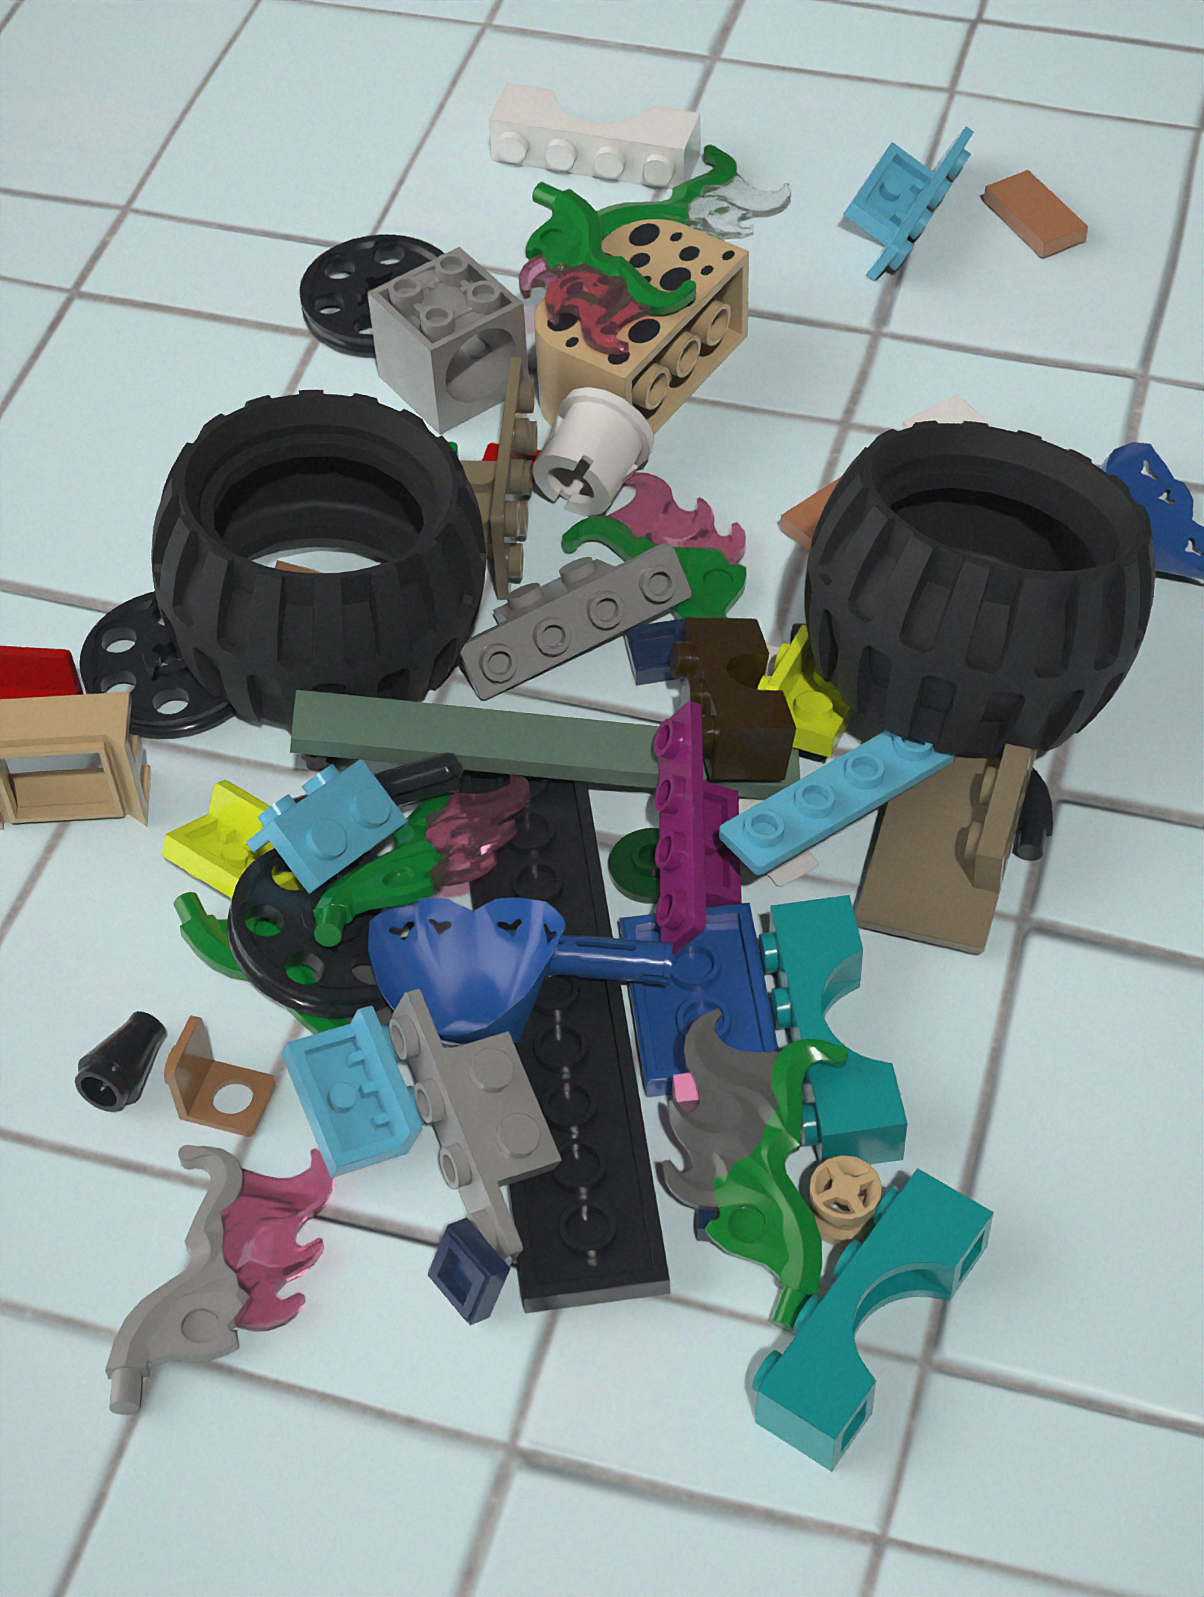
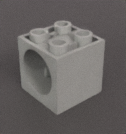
(447, 338)

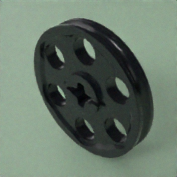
(361, 258)
(144, 669)
(266, 957)

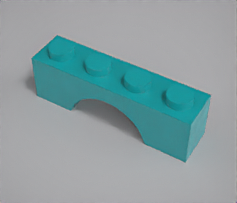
(816, 963)
(920, 1247)

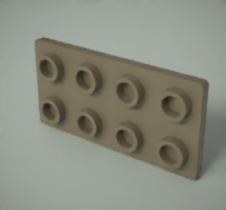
(503, 482)
(947, 851)

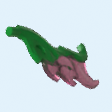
(585, 281)
(655, 519)
(439, 845)

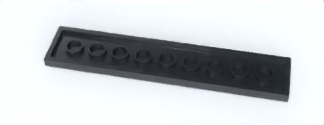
(595, 1218)

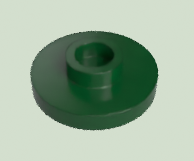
(634, 866)

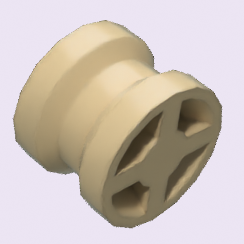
(850, 1184)

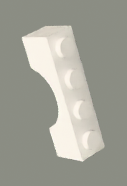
(648, 149)

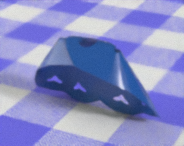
(1169, 523)
(473, 974)

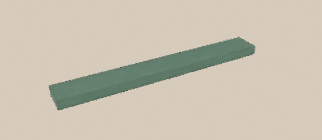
(493, 741)

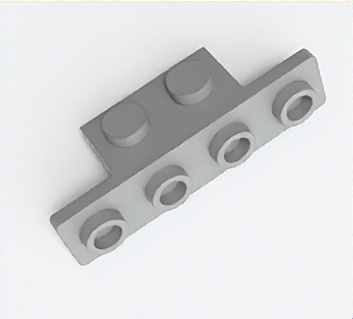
(571, 615)
(481, 1114)

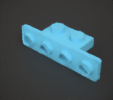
(896, 198)
(830, 799)

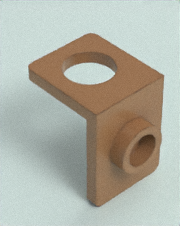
(197, 1078)

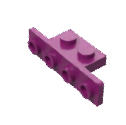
(692, 859)

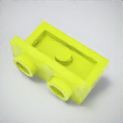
(216, 844)

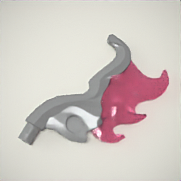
(239, 1262)

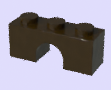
(743, 728)

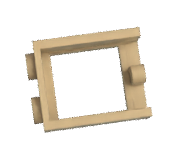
(70, 728)

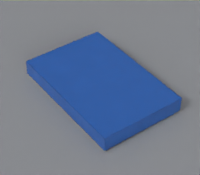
(710, 973)

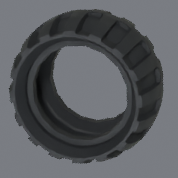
(308, 477)
(978, 587)

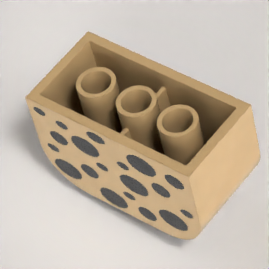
(667, 352)

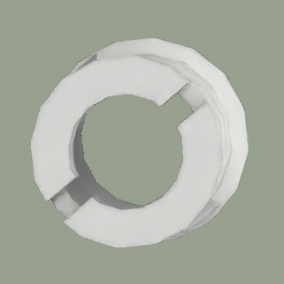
(592, 450)

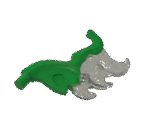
(707, 203)

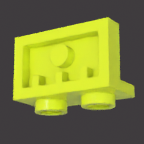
(813, 703)

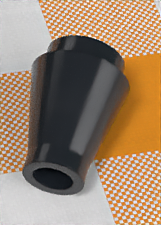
(119, 1064)

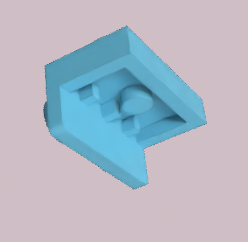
(331, 825)
(354, 1094)

